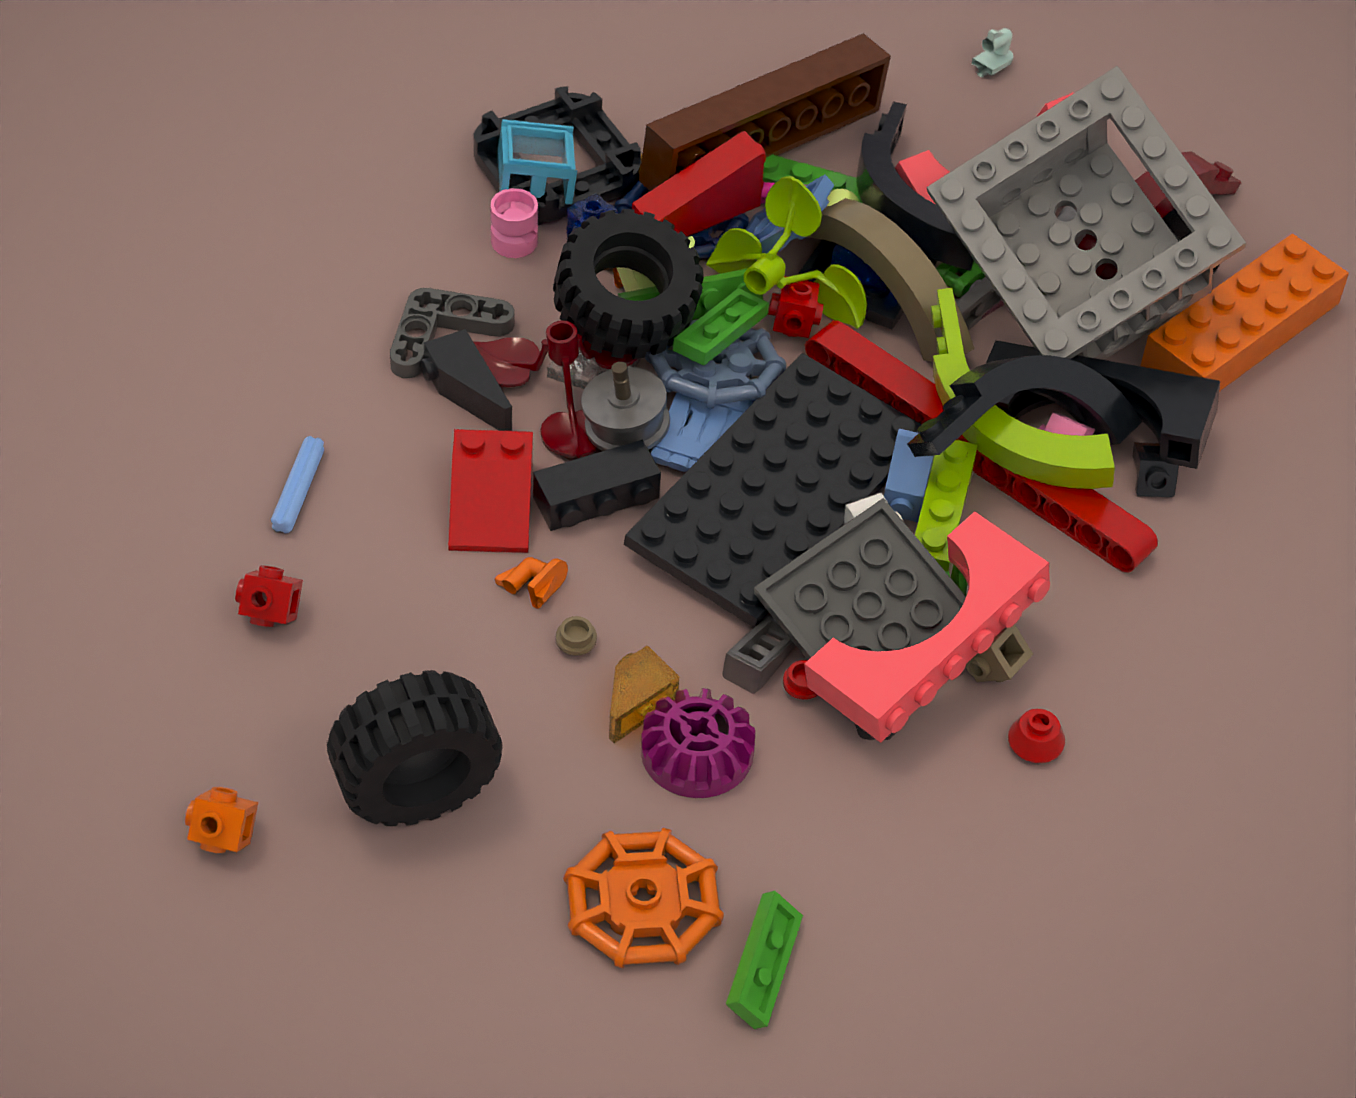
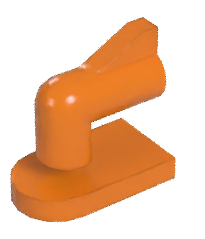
(546, 579)

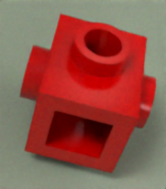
(796, 309)
(268, 596)

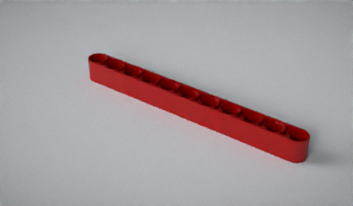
(1074, 511)

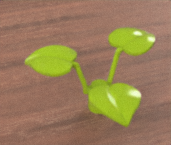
(797, 210)

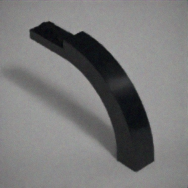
(889, 194)
(1067, 382)

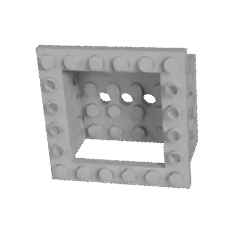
(1006, 219)

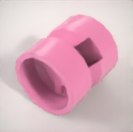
(514, 223)

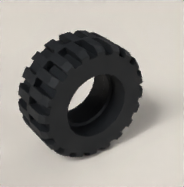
(634, 244)
(414, 748)

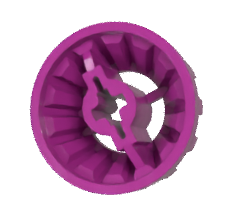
(688, 751)

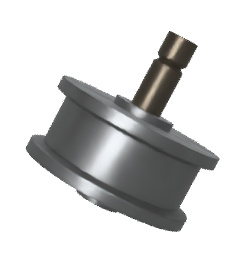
(625, 408)

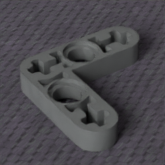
(433, 317)

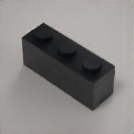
(596, 485)

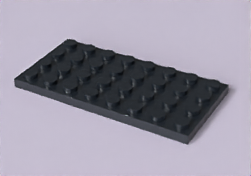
(771, 486)

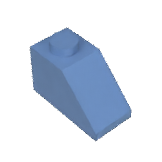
(907, 478)

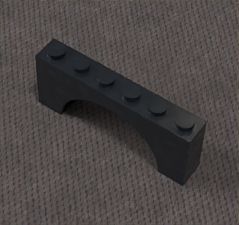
(1170, 403)

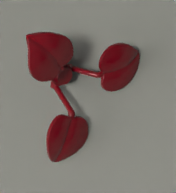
(516, 357)

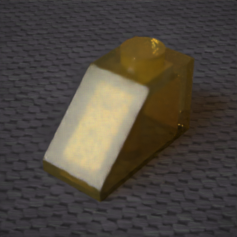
(637, 686)

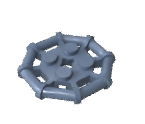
(722, 381)

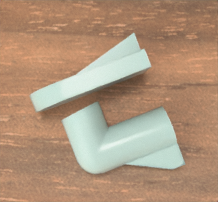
(996, 52)

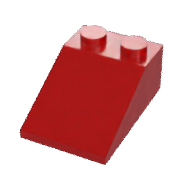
(491, 491)

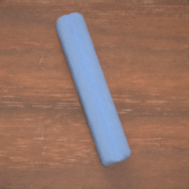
(297, 484)

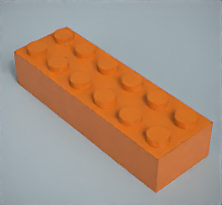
(1248, 314)

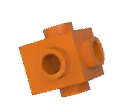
(221, 820)

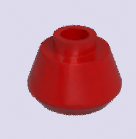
(1037, 736)

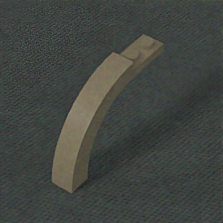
(896, 262)

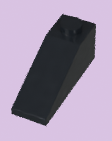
(466, 379)

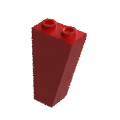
(711, 188)

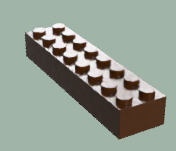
(774, 109)

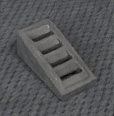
(757, 655)

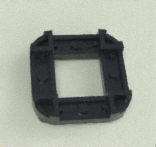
(616, 158)

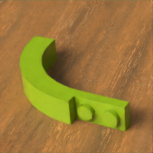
(1020, 448)

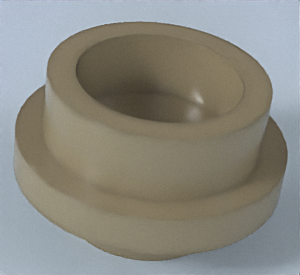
(576, 636)

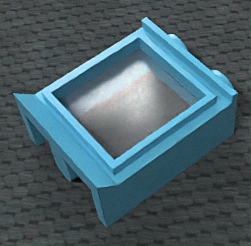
(538, 152)

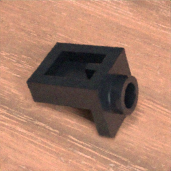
(1154, 476)

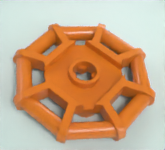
(643, 918)

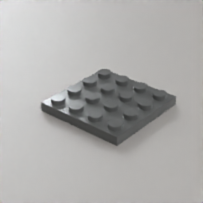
(864, 587)

